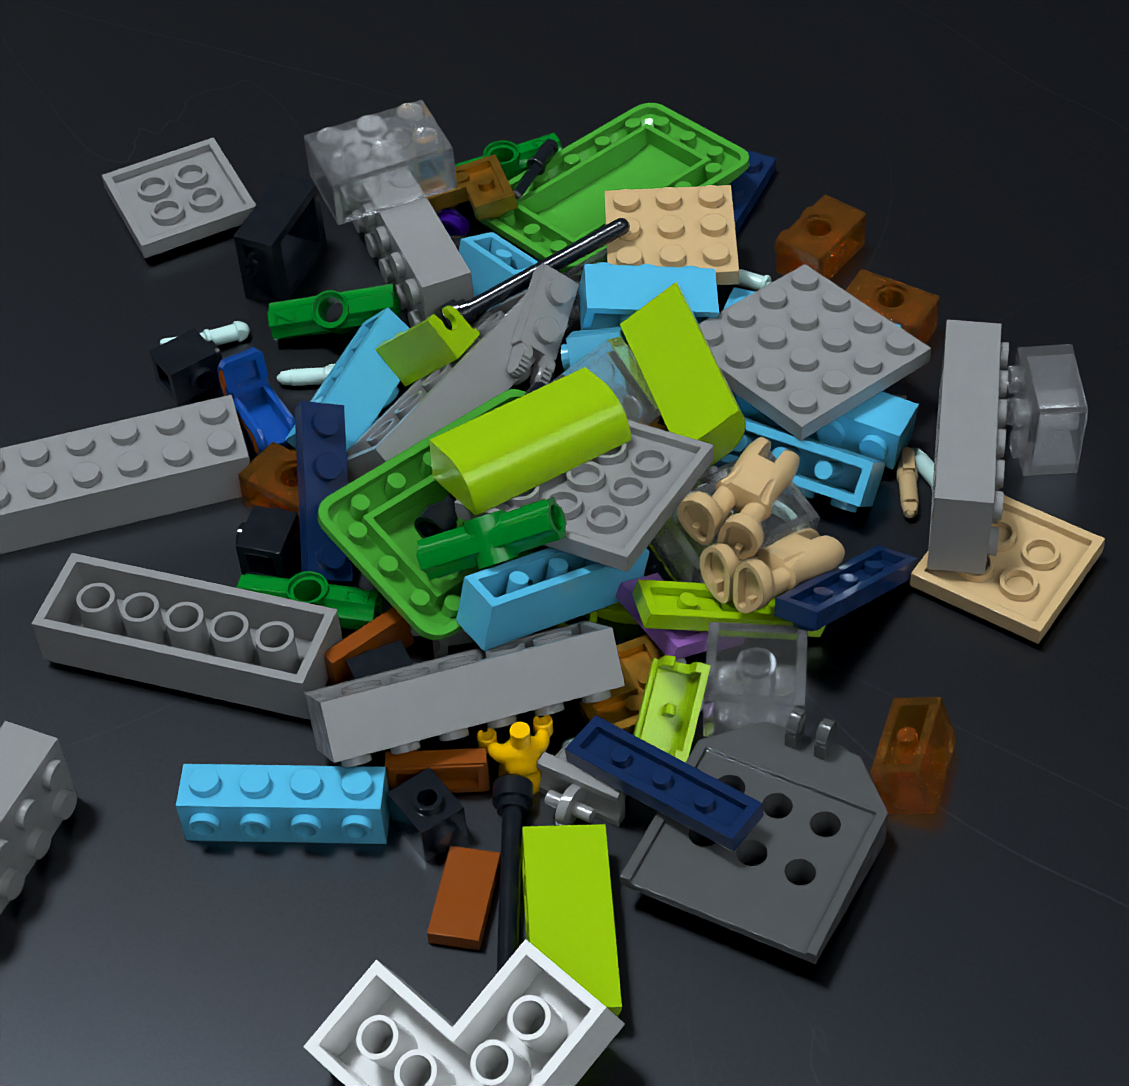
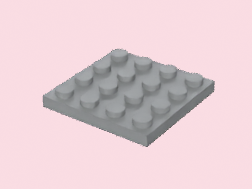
(809, 351)
(621, 496)

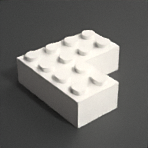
(520, 1031)

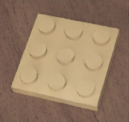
(676, 229)
(1029, 578)

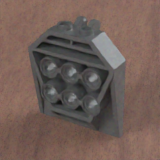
(816, 793)

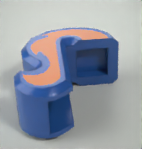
(256, 403)

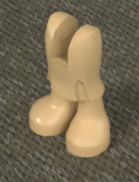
(748, 489)
(770, 571)

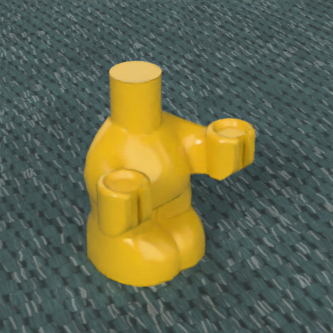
(521, 751)

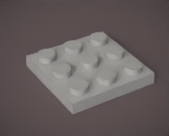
(179, 197)

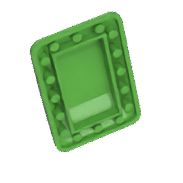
(634, 151)
(377, 532)

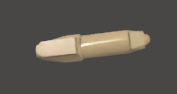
(907, 478)

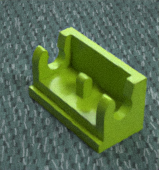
(427, 346)
(671, 705)

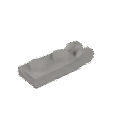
(542, 324)

